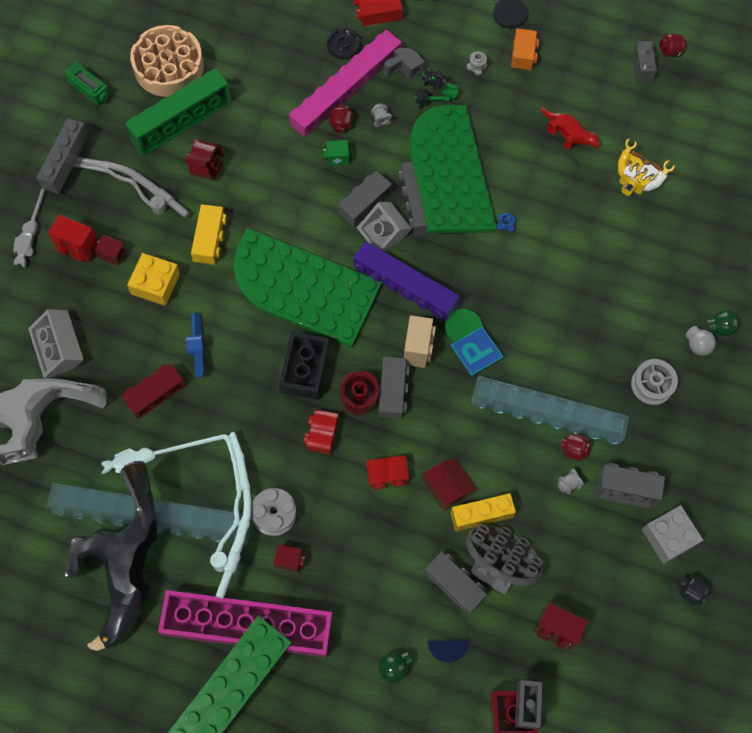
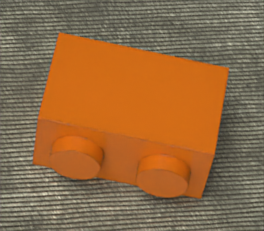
(524, 48)

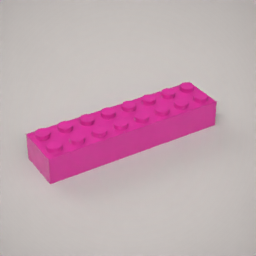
(228, 619)

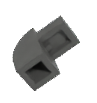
(405, 60)

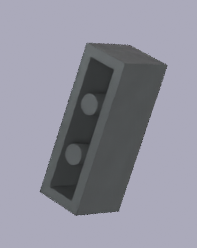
(364, 198)
(393, 388)
(455, 582)

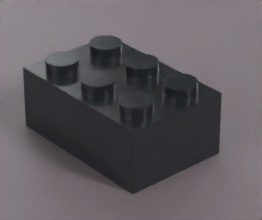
(304, 365)

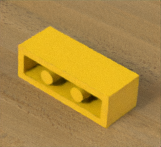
(208, 234)
(482, 512)

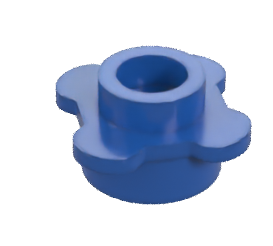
(506, 218)

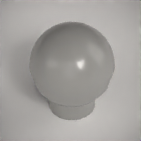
(700, 341)

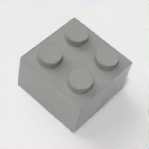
(672, 534)

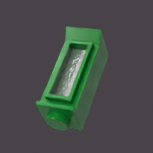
(87, 84)

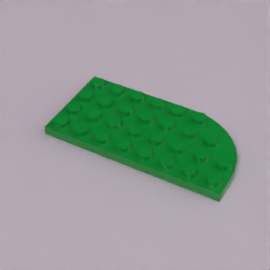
(449, 172)
(303, 287)

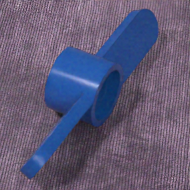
(195, 344)

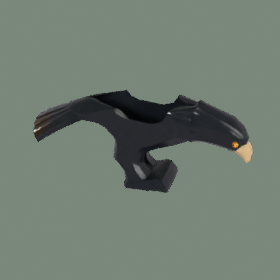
(123, 559)

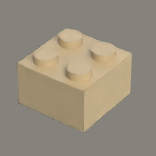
(419, 341)

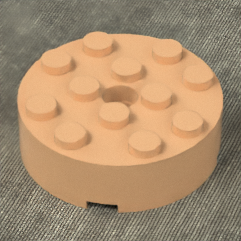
(166, 59)

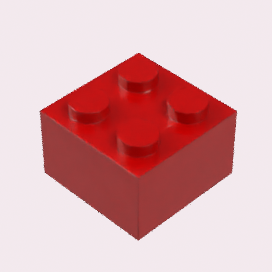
(73, 239)

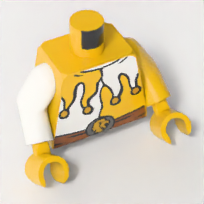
(640, 173)

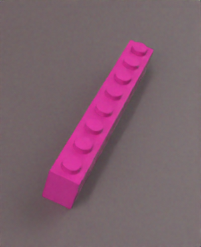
(344, 83)

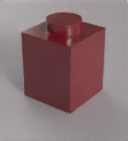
(110, 250)
(288, 558)

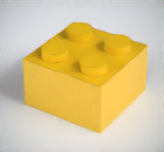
(153, 279)

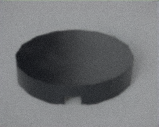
(510, 13)
(343, 43)

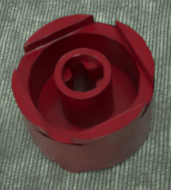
(205, 159)
(359, 382)

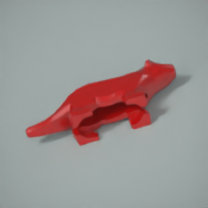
(570, 129)

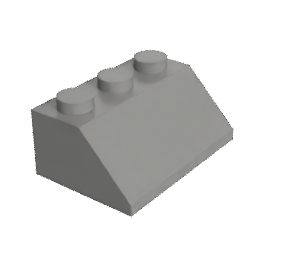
(55, 343)

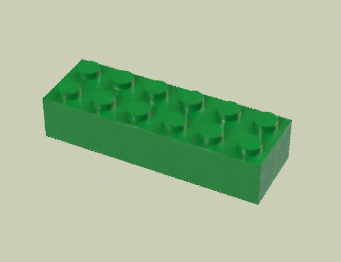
(178, 112)

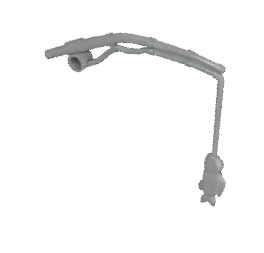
(158, 203)

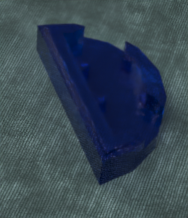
(447, 650)

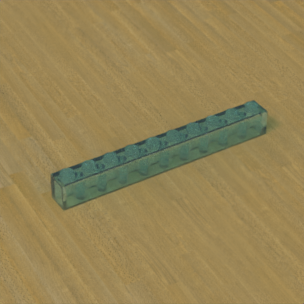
(121, 509)

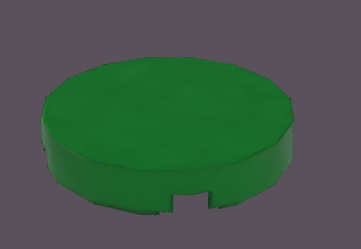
(461, 324)

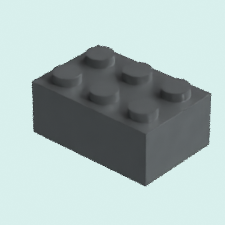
(629, 486)

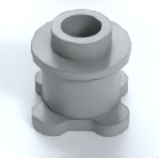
(477, 62)
(381, 115)
(570, 482)

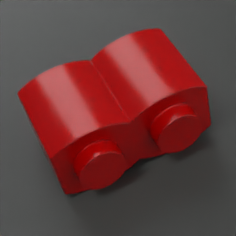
(322, 431)
(387, 472)

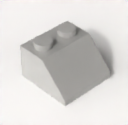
(384, 226)

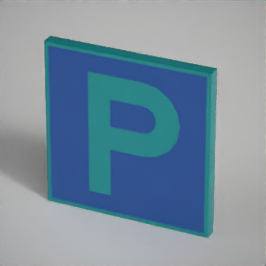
(476, 351)

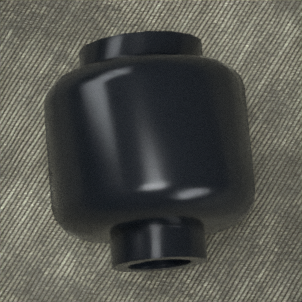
(694, 590)

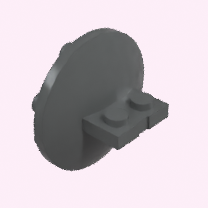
(502, 559)

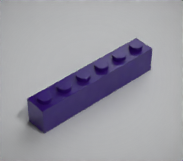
(406, 281)

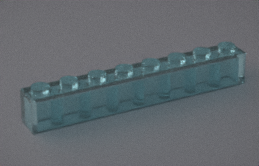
(550, 409)

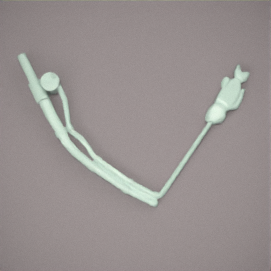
(218, 559)

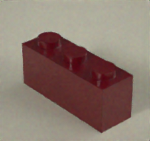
(153, 390)

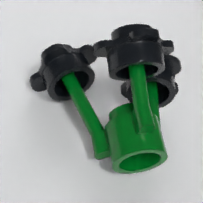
(438, 81)

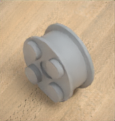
(654, 382)
(273, 500)

